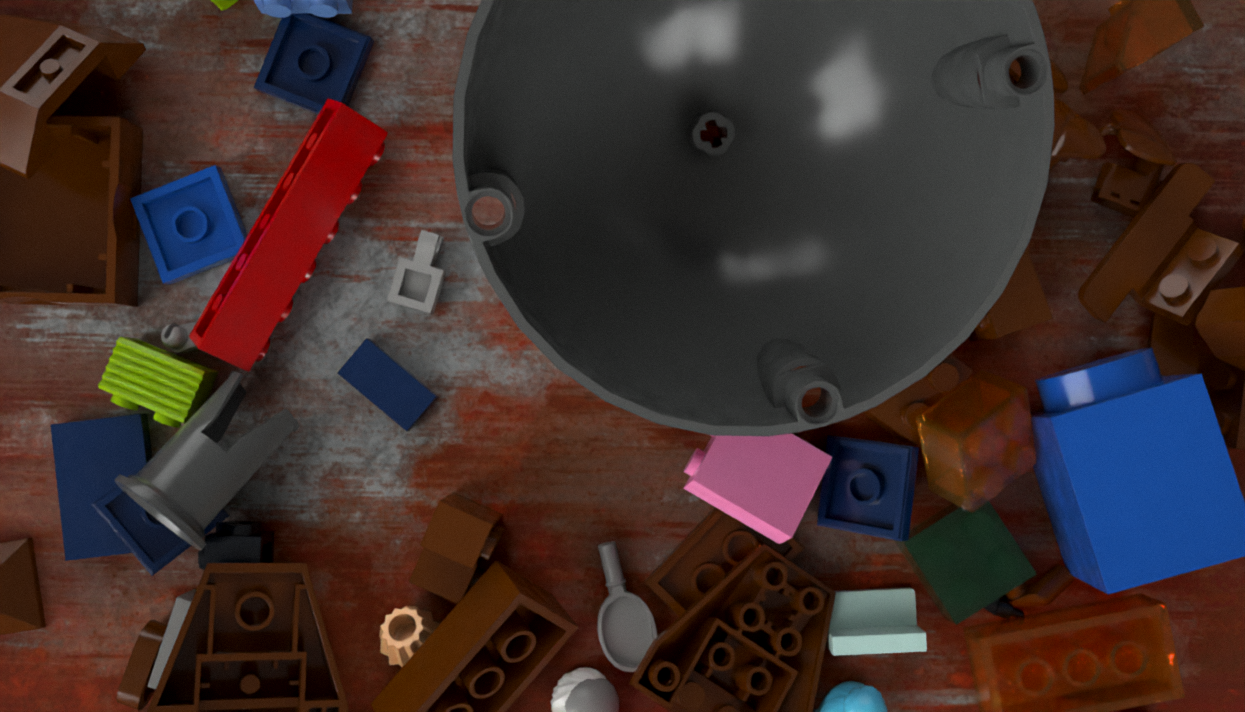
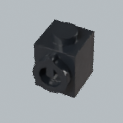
(237, 544)

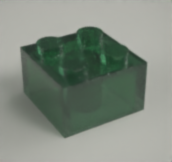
(965, 559)

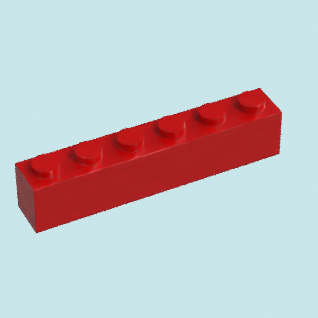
(289, 236)

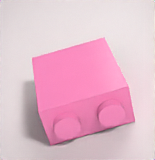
(758, 480)

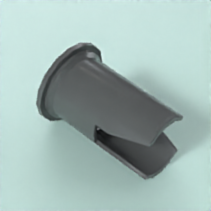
(197, 477)

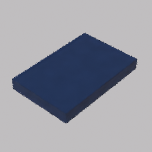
(86, 463)

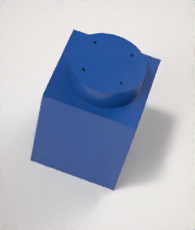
(1135, 472)

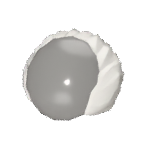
(584, 691)

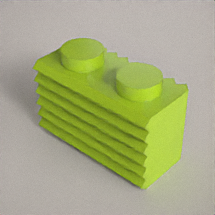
(156, 380)

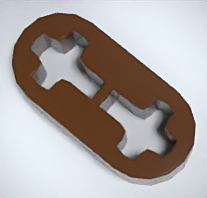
(133, 687)

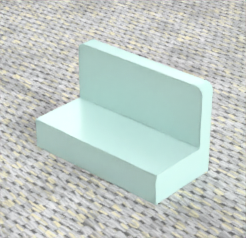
(875, 622)

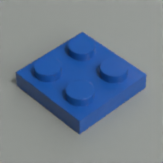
(190, 224)

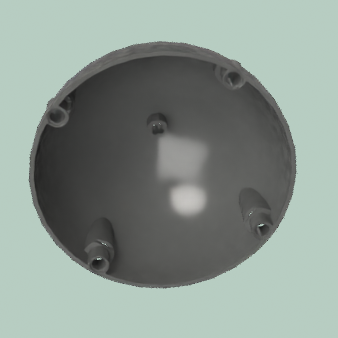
(831, 226)

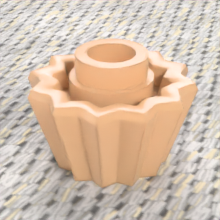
(405, 633)

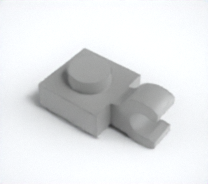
(417, 280)

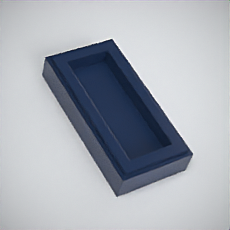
(387, 384)

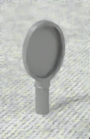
(624, 619)

